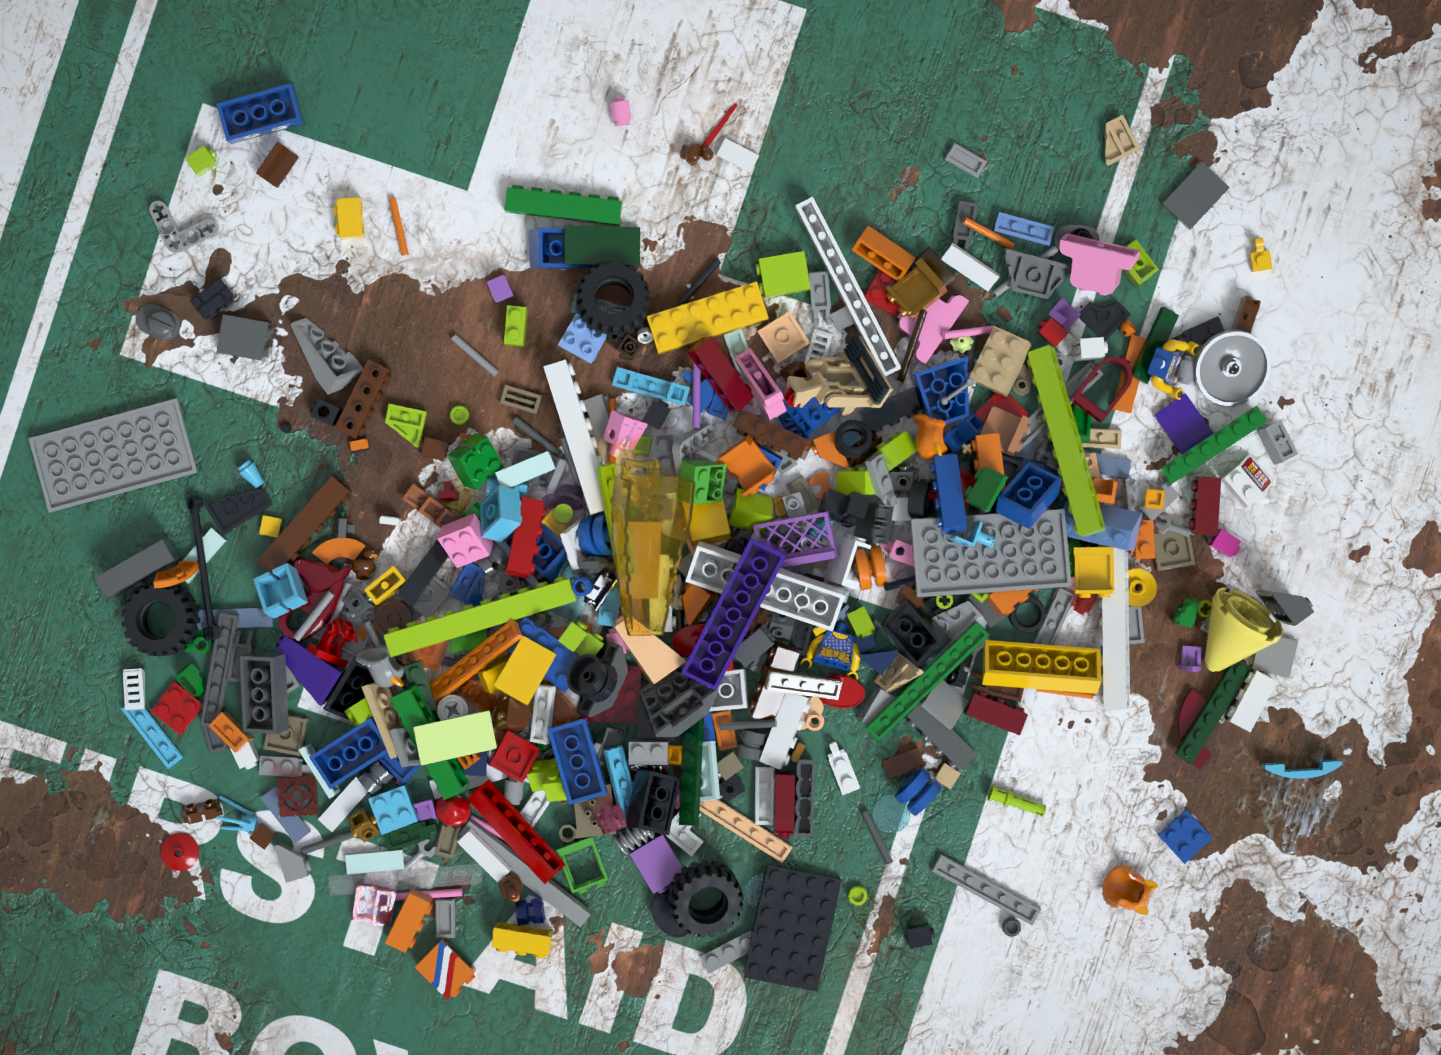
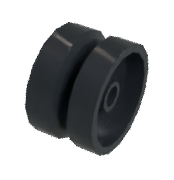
(592, 678)

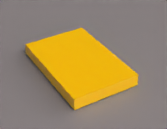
(525, 670)

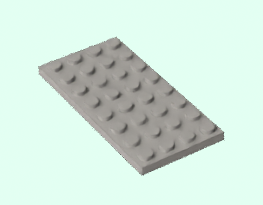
(113, 455)
(1016, 561)

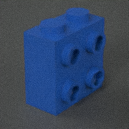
(811, 415)

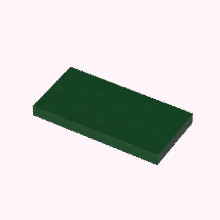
(600, 244)

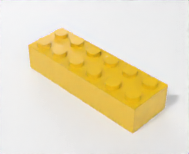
(707, 317)
(1041, 666)

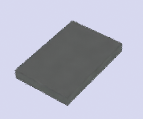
(1195, 195)

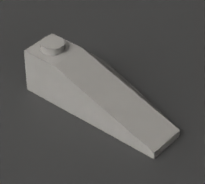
(328, 362)

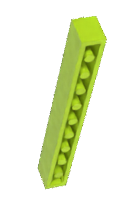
(1066, 441)
(480, 617)

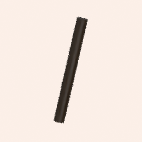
(912, 345)

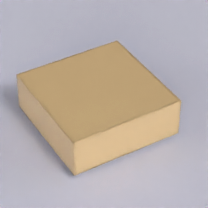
(947, 775)

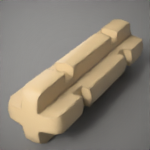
(966, 450)

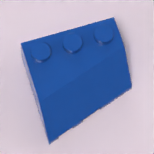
(939, 383)

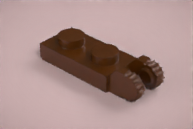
(1011, 693)

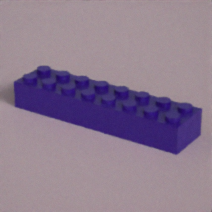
(734, 611)

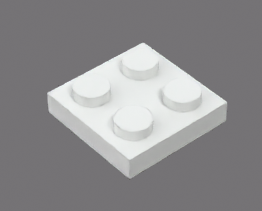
(571, 543)

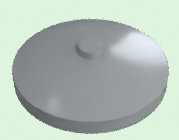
(1232, 367)

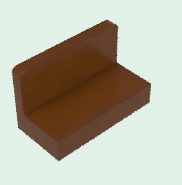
(277, 165)

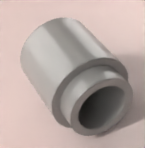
(1185, 370)
(513, 791)

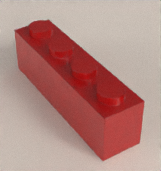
(525, 538)

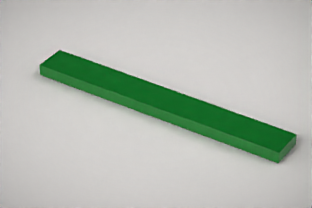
(925, 683)

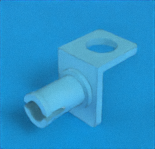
(975, 536)

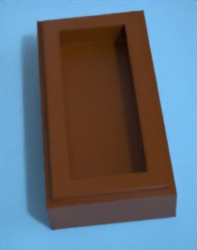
(903, 762)

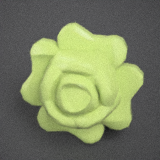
(961, 344)

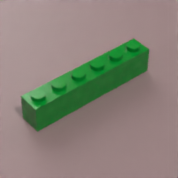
(563, 206)
(1212, 446)
(414, 712)

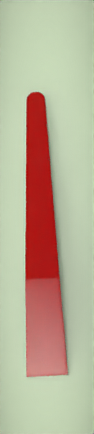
(713, 134)

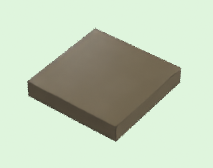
(1172, 550)
(289, 740)

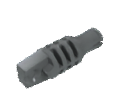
(597, 564)

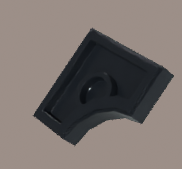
(1103, 320)

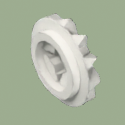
(451, 700)

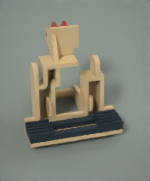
(855, 363)

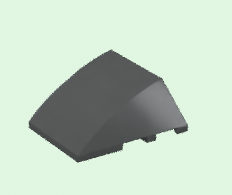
(676, 703)

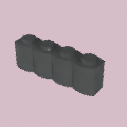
(804, 803)

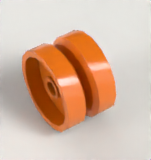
(868, 568)

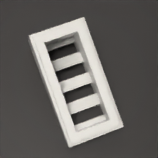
(827, 344)
(127, 673)

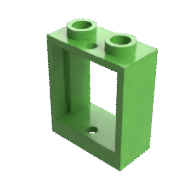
(577, 845)

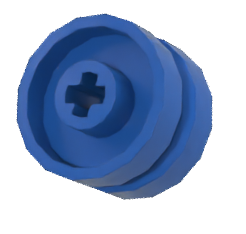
(594, 536)
(918, 791)

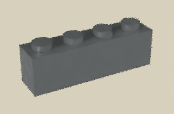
(945, 740)

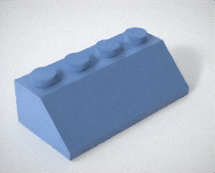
(1120, 524)

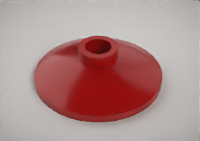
(188, 848)

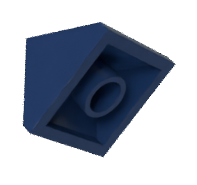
(879, 659)

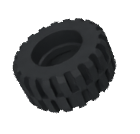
(613, 275)
(137, 626)
(713, 919)

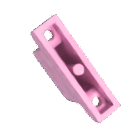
(1097, 263)
(938, 319)
(762, 385)

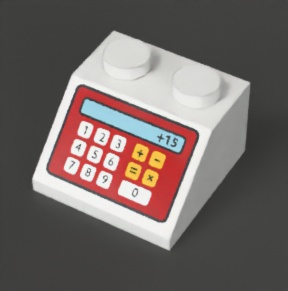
(1247, 481)

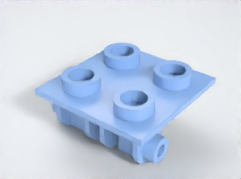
(581, 340)

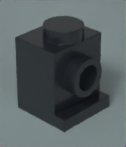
(737, 785)

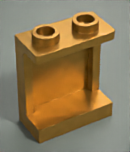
(916, 290)

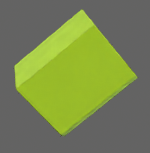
(1142, 268)
(750, 510)

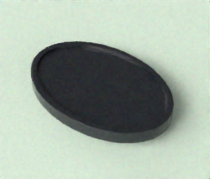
(663, 916)

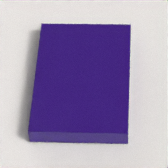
(1183, 424)

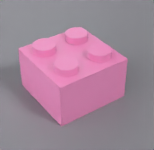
(464, 541)

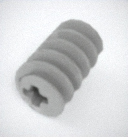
(631, 838)

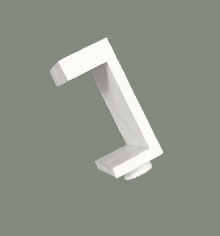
(839, 567)

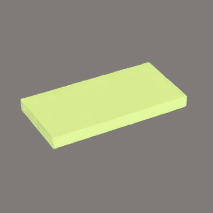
(454, 737)

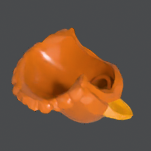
(929, 436)
(1127, 889)

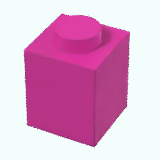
(1225, 543)

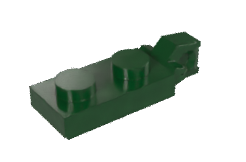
(409, 835)

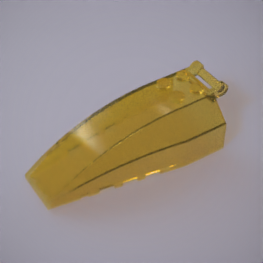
(648, 533)

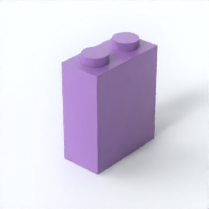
(657, 863)

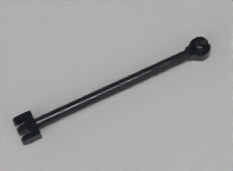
(210, 632)

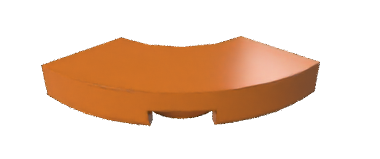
(339, 548)
(176, 575)

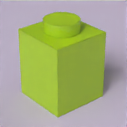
(202, 160)
(861, 623)
(359, 712)

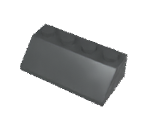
(1286, 607)

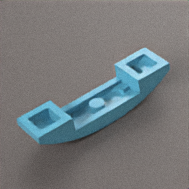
(651, 386)
(1324, 767)

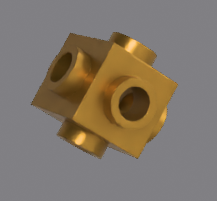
(363, 825)

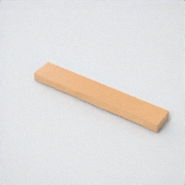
(746, 828)

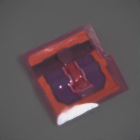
(373, 904)

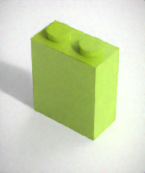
(783, 274)

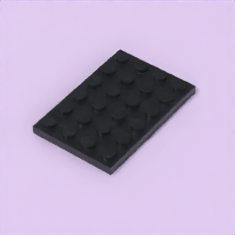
(792, 927)

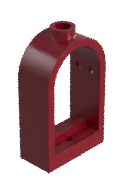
(1091, 408)
(784, 804)

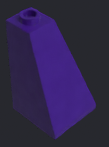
(314, 673)

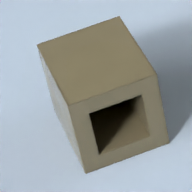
(729, 765)

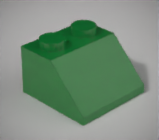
(985, 489)

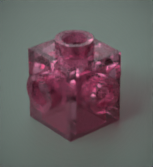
(610, 818)

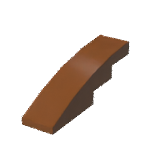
(428, 506)

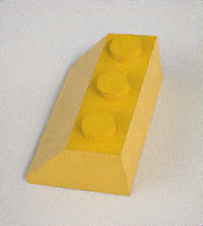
(522, 939)

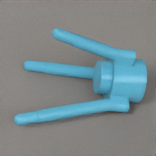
(247, 822)

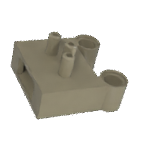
(586, 818)

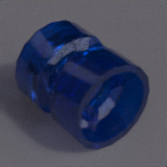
(523, 911)

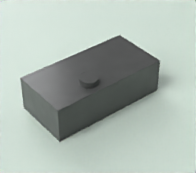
(138, 568)
(264, 692)

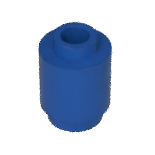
(576, 586)

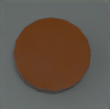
(392, 614)

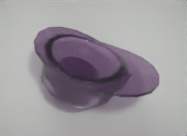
(567, 494)

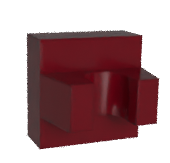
(448, 494)

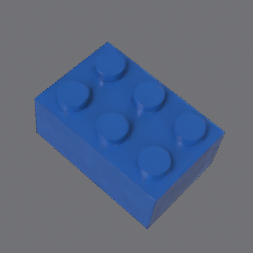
(1028, 495)

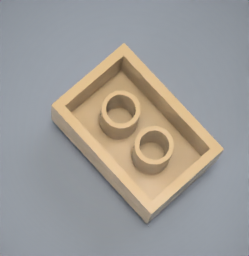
(1000, 361)

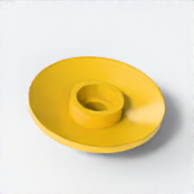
(1148, 584)

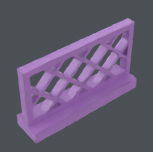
(803, 556)

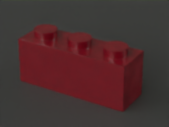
(1205, 505)
(996, 712)

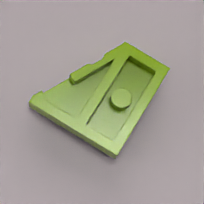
(407, 422)

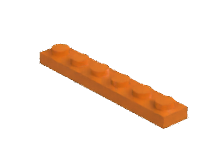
(475, 660)

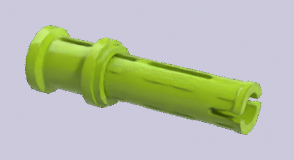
(1008, 798)

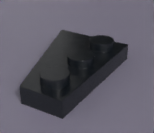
(237, 509)

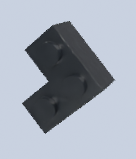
(844, 508)

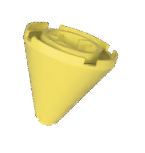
(1238, 629)

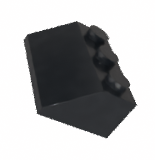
(891, 411)
(349, 689)
(653, 802)

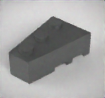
(662, 450)

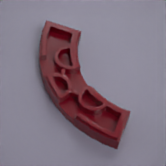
(1189, 711)

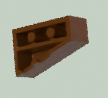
(510, 714)

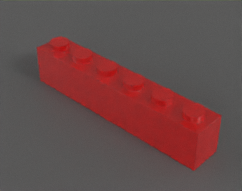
(516, 831)

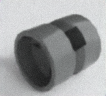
(491, 563)
(750, 744)
(373, 779)

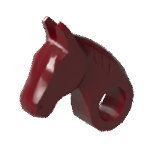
(319, 580)

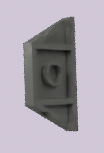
(1034, 274)

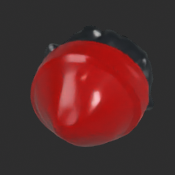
(453, 811)

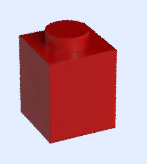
(1051, 332)

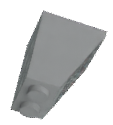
(648, 755)

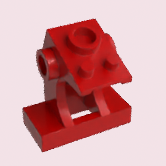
(332, 652)

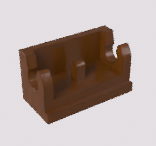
(1246, 314)

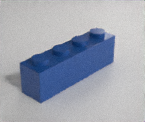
(949, 494)

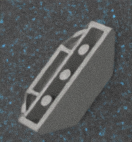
(615, 656)

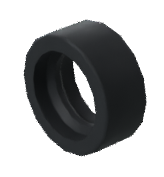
(853, 425)
(917, 500)
(1039, 622)

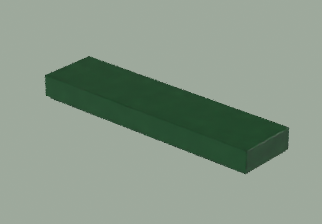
(1157, 337)

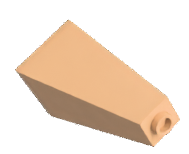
(649, 652)

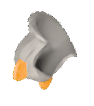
(382, 667)

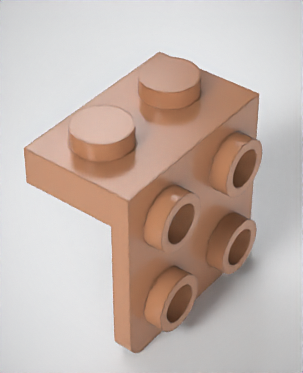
(1009, 429)

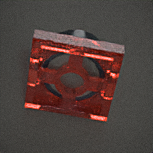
(295, 798)

